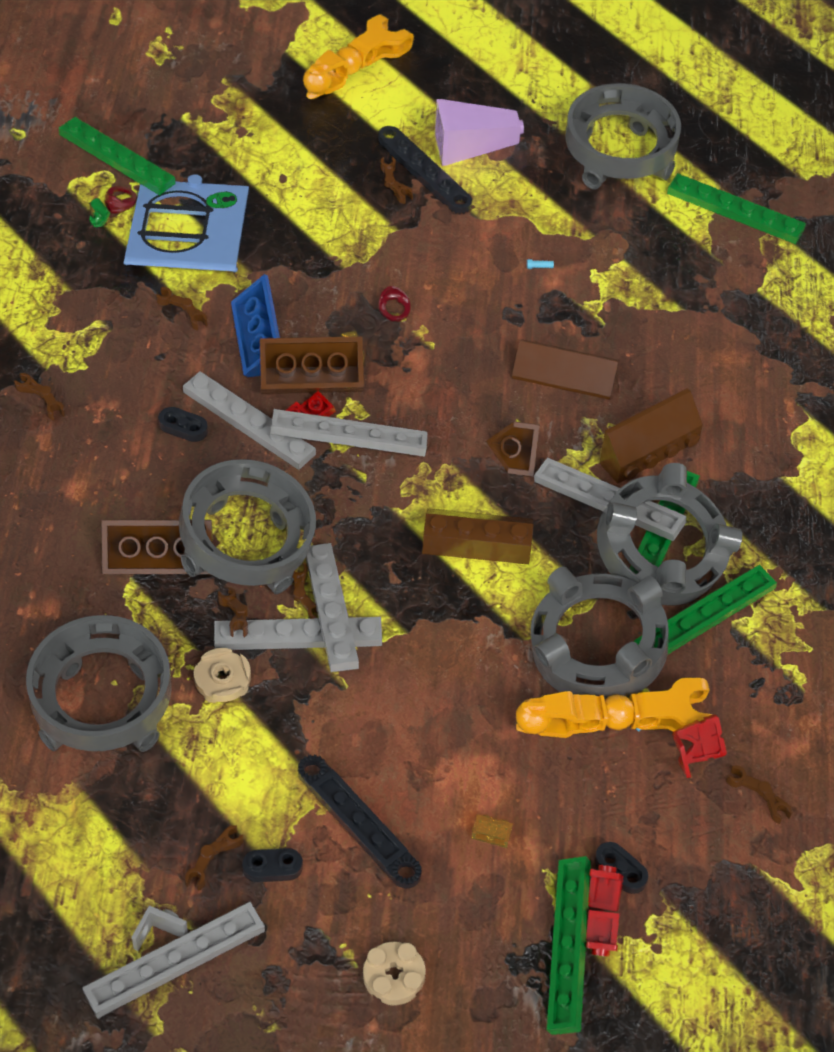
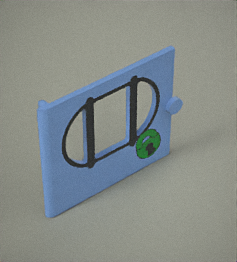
(222, 231)

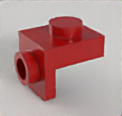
(605, 888)
(602, 932)

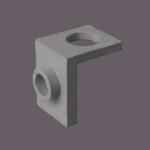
(164, 920)

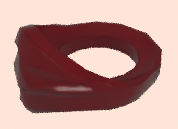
(117, 205)
(394, 293)

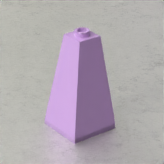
(473, 130)

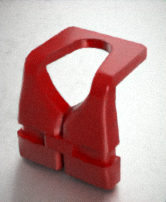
(705, 739)

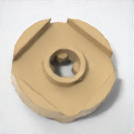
(222, 689)
(383, 986)

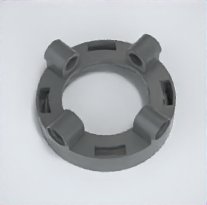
(645, 110)
(289, 510)
(675, 581)
(61, 656)
(635, 664)

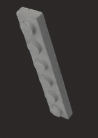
(247, 419)
(349, 432)
(599, 493)
(331, 608)
(293, 634)
(173, 959)

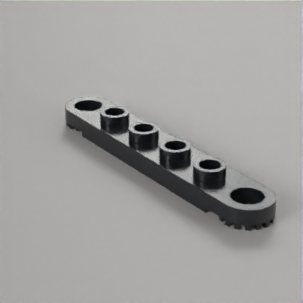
(425, 169)
(359, 821)

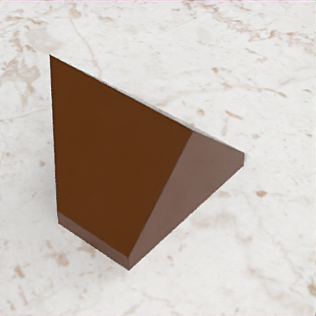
(516, 447)

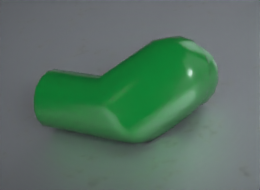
(101, 213)

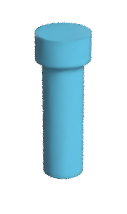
(539, 264)

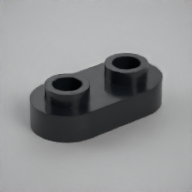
(186, 424)
(272, 865)
(625, 865)

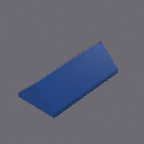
(254, 320)

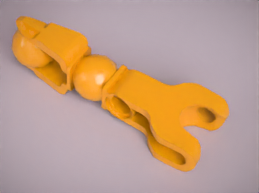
(333, 68)

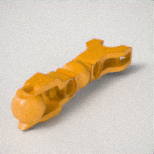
(571, 714)

